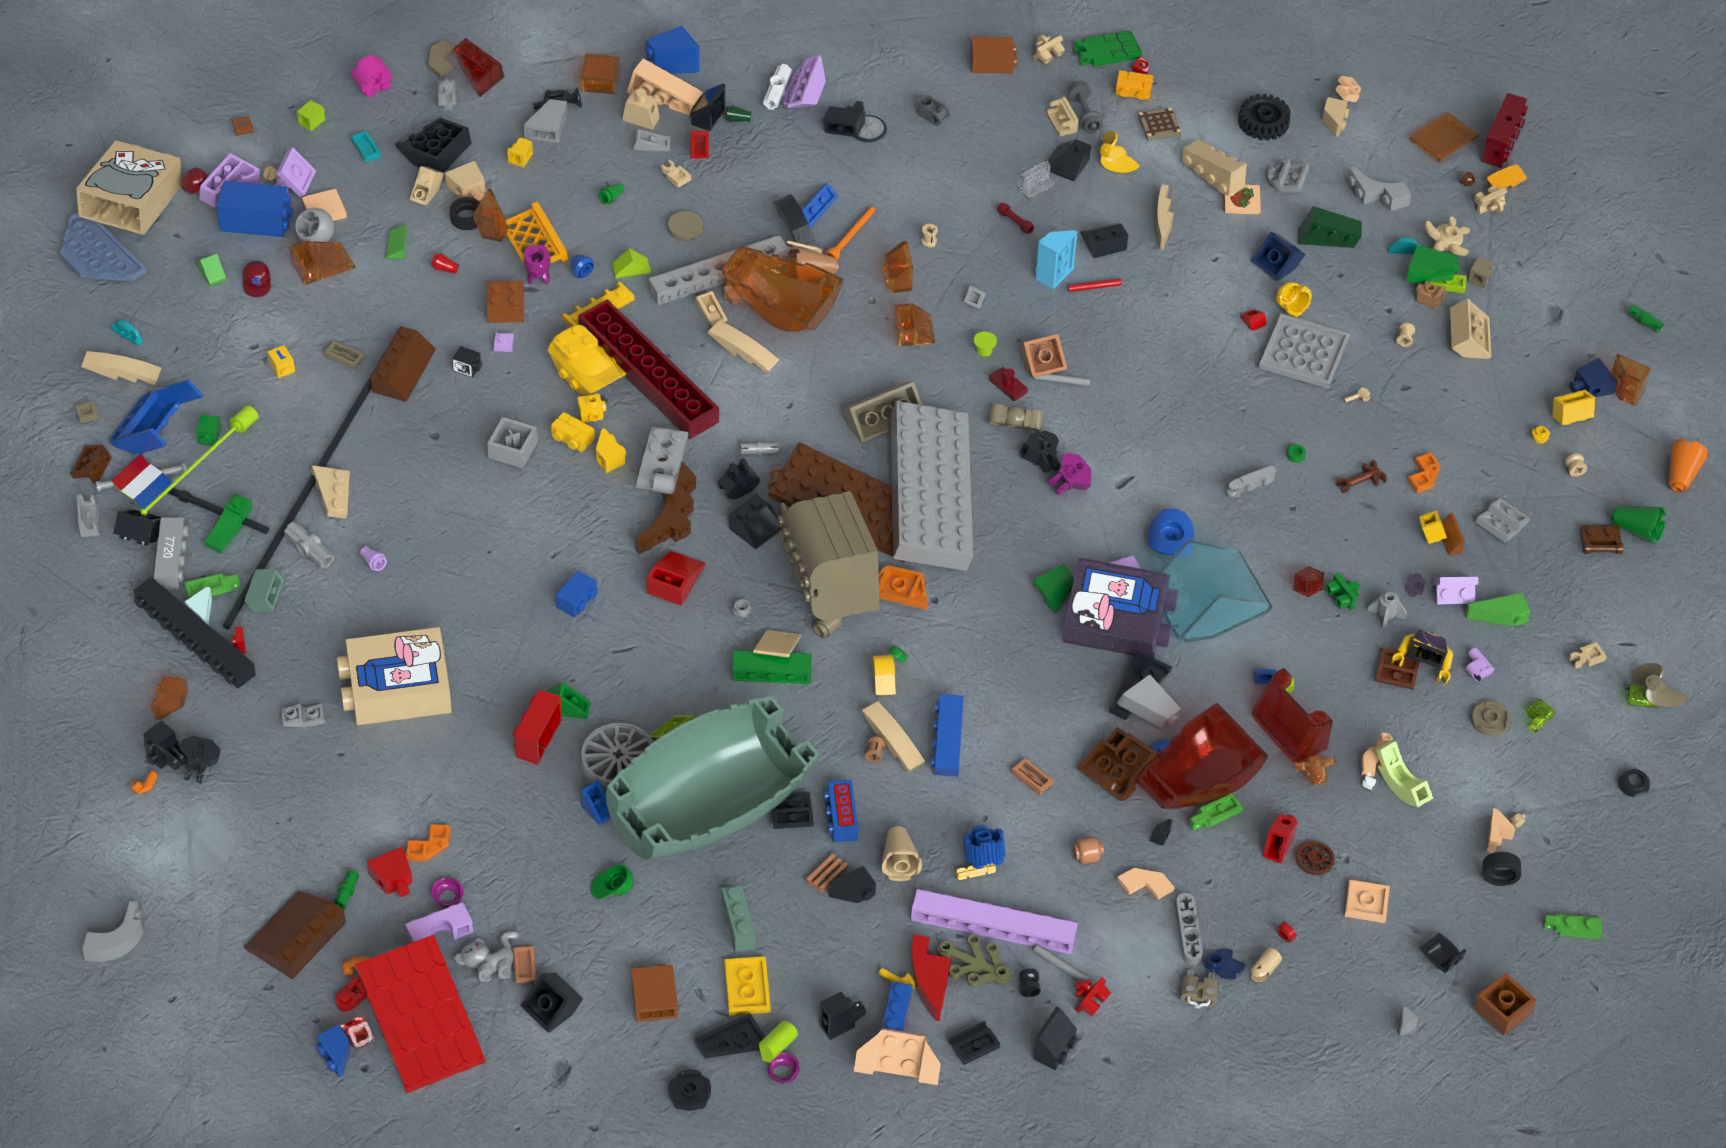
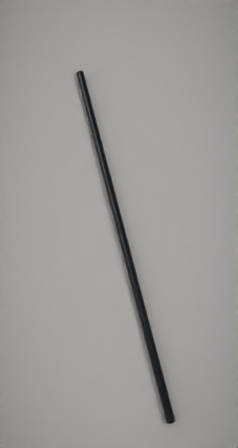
(302, 497)

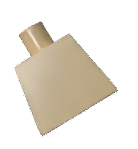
(641, 109)
(466, 181)

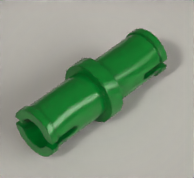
(1645, 318)
(346, 889)

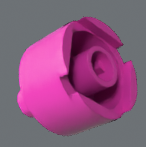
(372, 75)

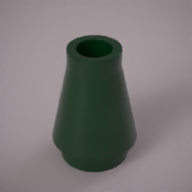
(736, 114)

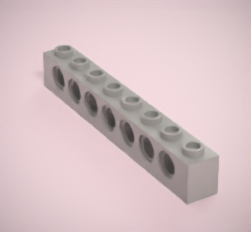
(705, 273)

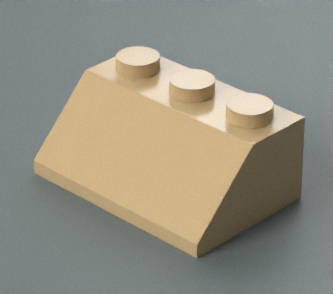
(1470, 331)

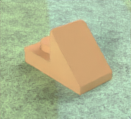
(1499, 829)

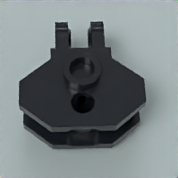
(1041, 451)
(738, 480)
(198, 755)

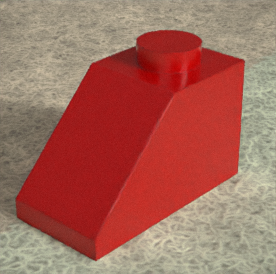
(699, 144)

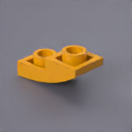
(1507, 177)

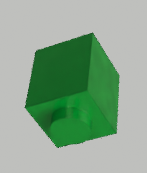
(208, 429)

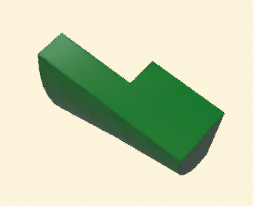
(1055, 586)

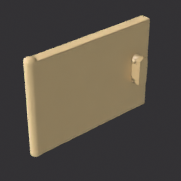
(777, 643)

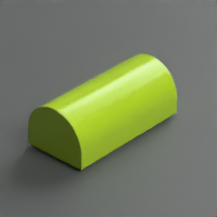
(777, 1041)

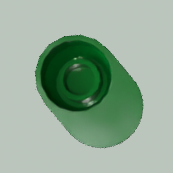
(615, 881)

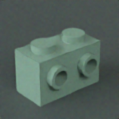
(264, 590)

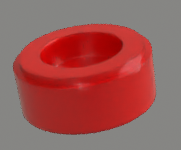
(1286, 932)

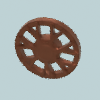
(1315, 858)

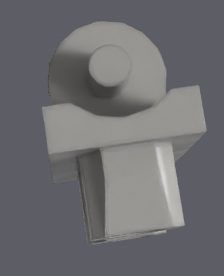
(446, 94)

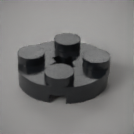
(685, 1100)

